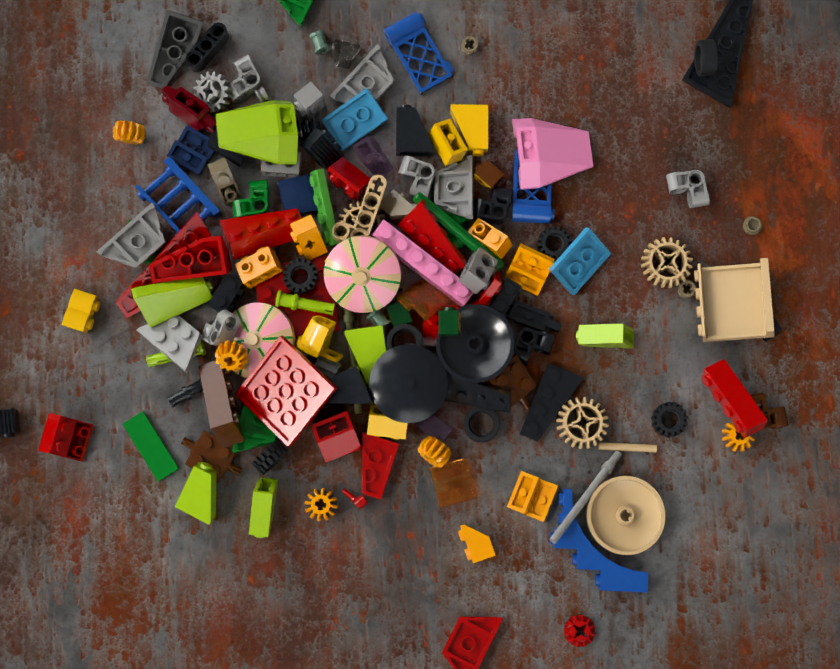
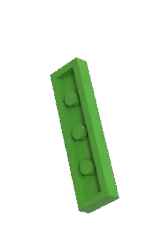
(322, 200)

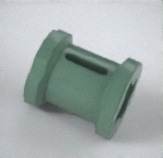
(320, 42)
(378, 318)

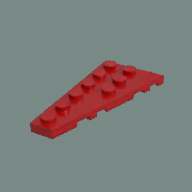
(190, 232)

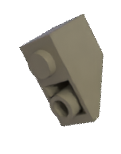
(224, 181)
(396, 206)

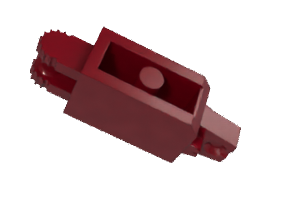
(189, 108)

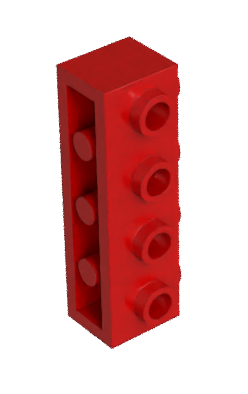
(734, 398)

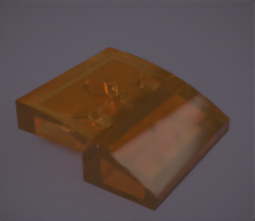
(424, 299)
(453, 483)

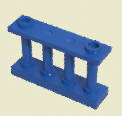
(183, 183)

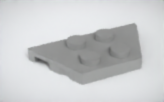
(369, 74)
(455, 188)
(136, 240)
(174, 339)

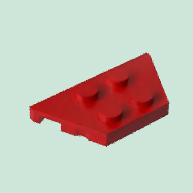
(470, 641)

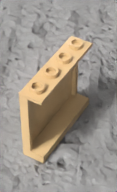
(734, 302)

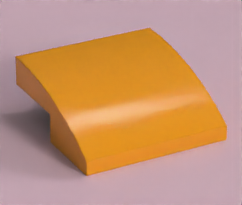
(529, 269)
(533, 496)

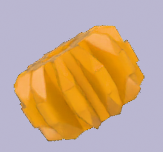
(129, 132)
(231, 356)
(739, 443)
(434, 451)
(316, 509)

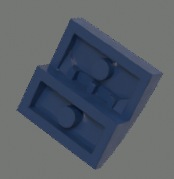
(191, 150)
(298, 194)

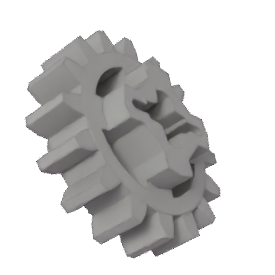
(213, 90)

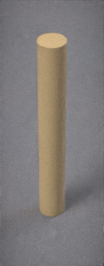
(627, 447)

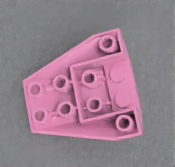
(549, 152)

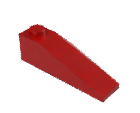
(199, 259)

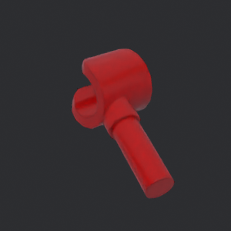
(360, 502)

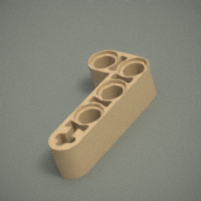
(365, 211)

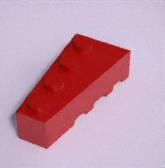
(253, 232)

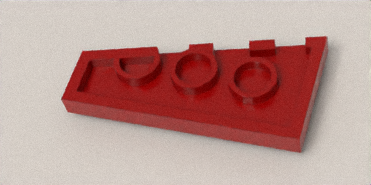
(427, 233)

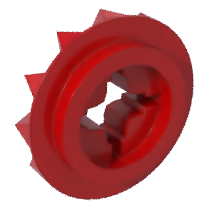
(570, 631)

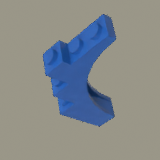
(610, 575)

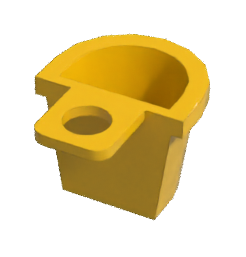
(317, 339)

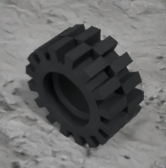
(553, 232)
(300, 287)
(677, 411)
(269, 457)

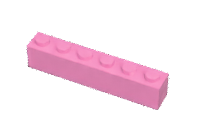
(423, 263)

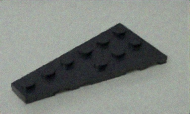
(729, 38)

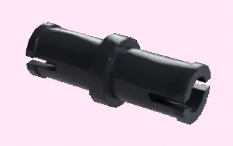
(185, 393)

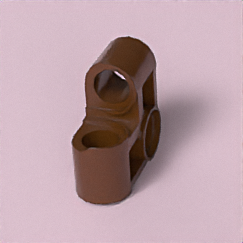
(776, 416)

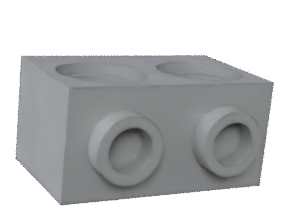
(308, 101)
(282, 170)
(478, 271)

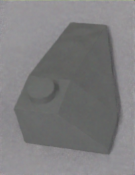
(176, 39)

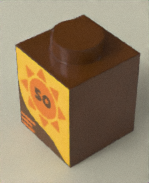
(488, 175)

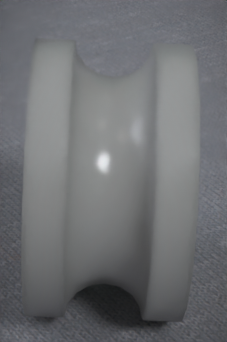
(261, 94)

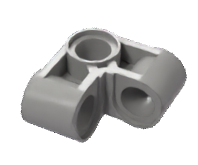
(240, 87)
(413, 168)
(696, 193)
(220, 330)

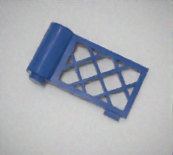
(409, 29)
(530, 210)

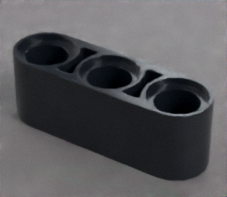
(208, 38)

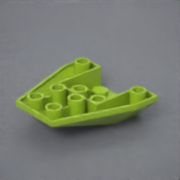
(261, 131)

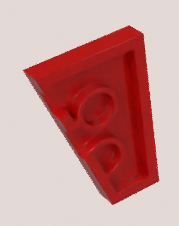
(493, 288)
(377, 462)

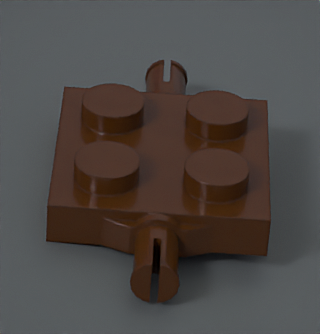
(515, 380)
(209, 450)

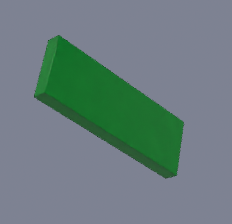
(150, 446)

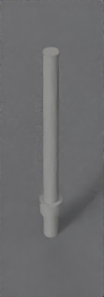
(607, 468)

